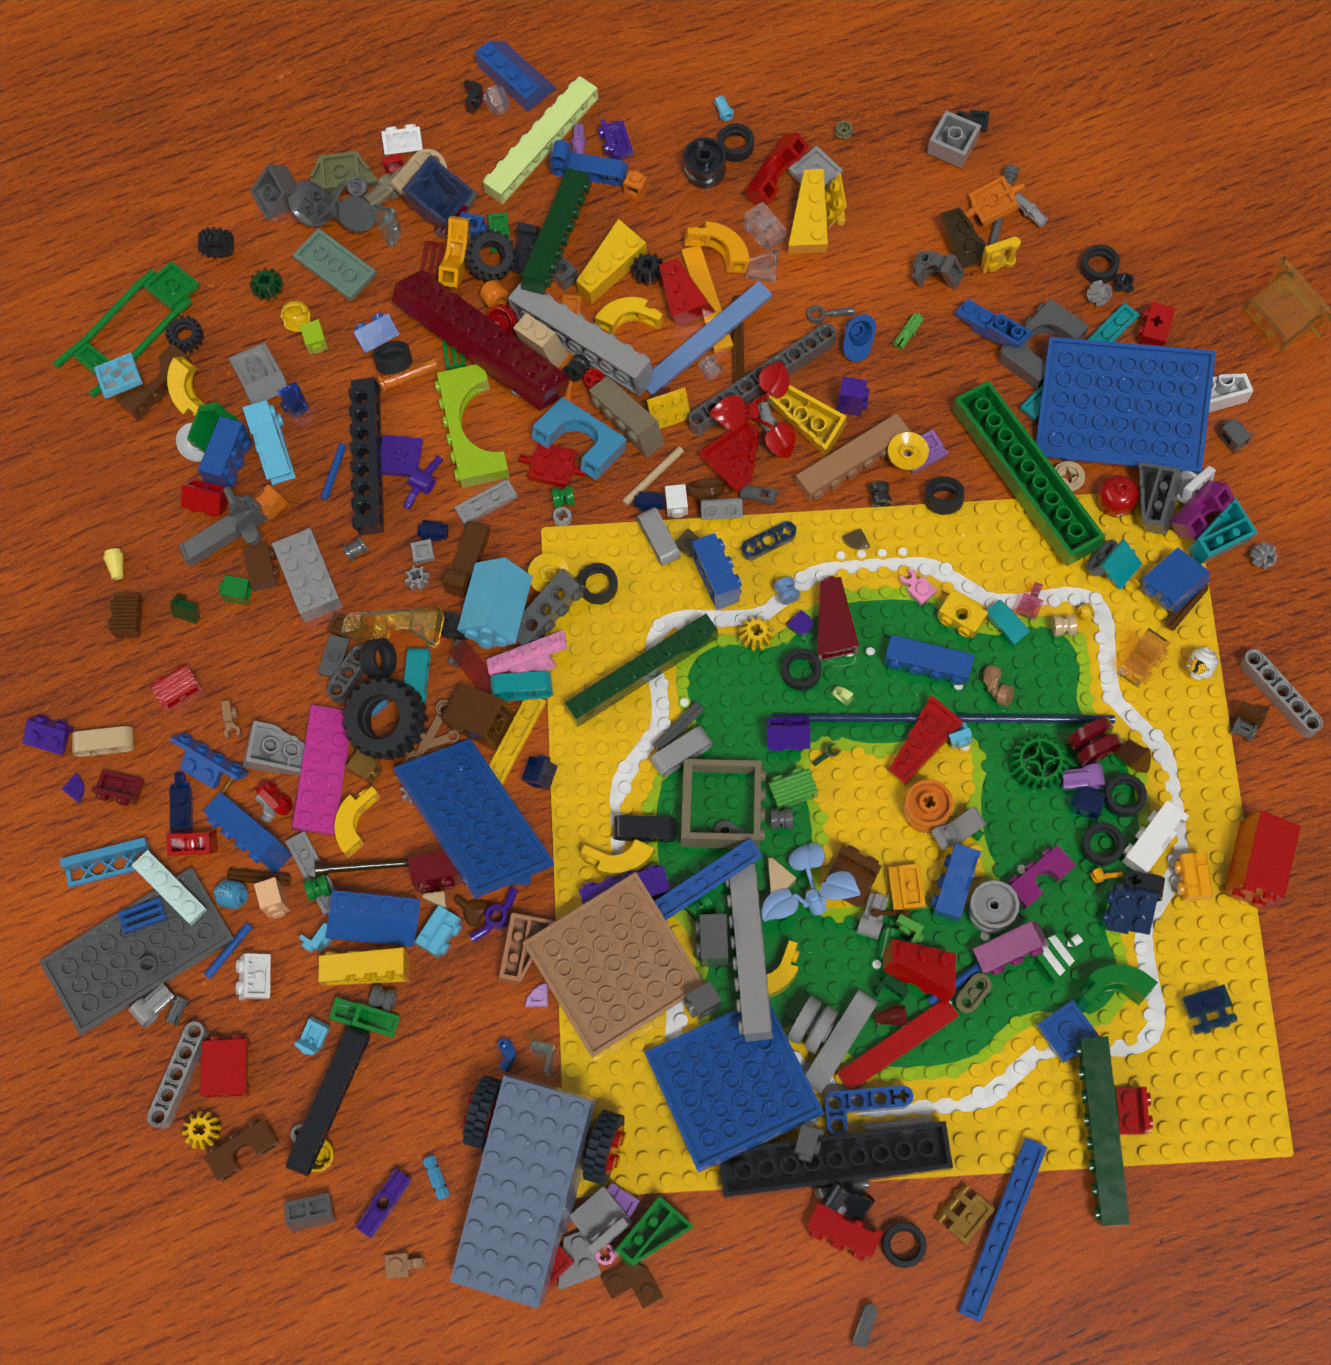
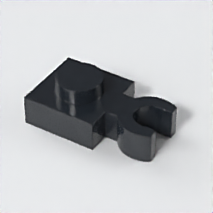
(976, 116)

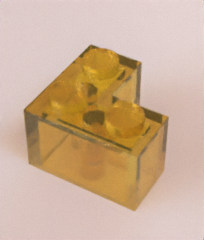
(1148, 652)

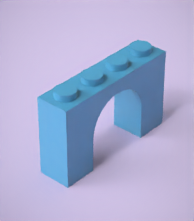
(567, 417)

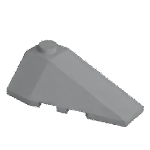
(273, 750)

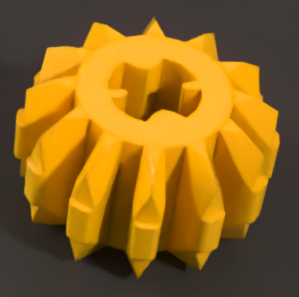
(748, 631)
(193, 1129)

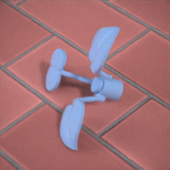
(837, 886)

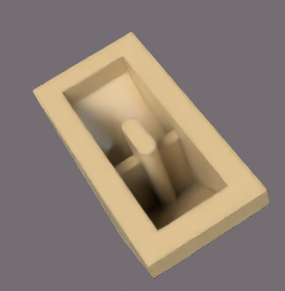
(779, 877)

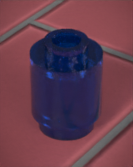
(649, 499)
(433, 530)

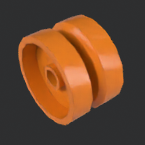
(927, 793)

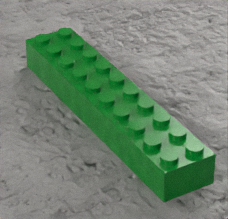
(1028, 473)

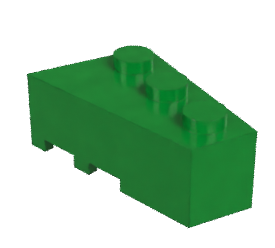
(651, 1232)

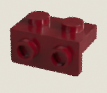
(118, 787)

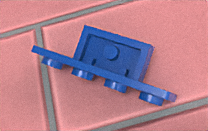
(205, 763)

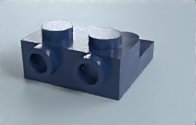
(1130, 909)

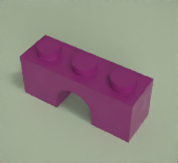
(1190, 520)
(1053, 864)

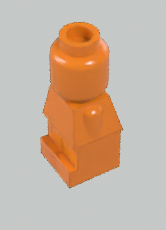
(271, 502)

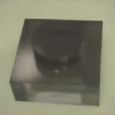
(684, 542)

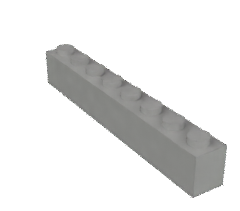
(750, 957)

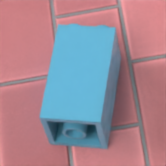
(494, 603)

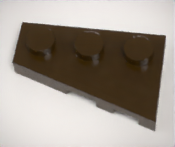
(963, 238)

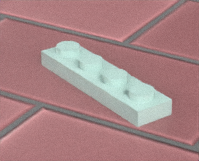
(169, 887)

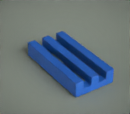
(126, 930)

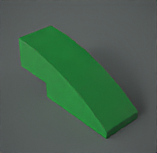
(363, 1017)

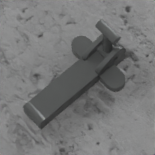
(243, 521)

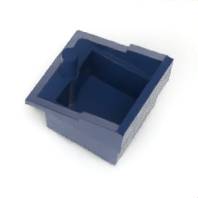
(436, 192)

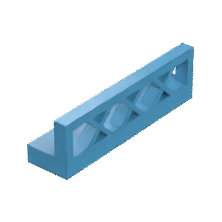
(103, 855)

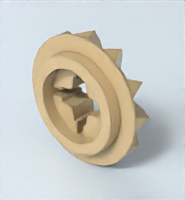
(1074, 470)

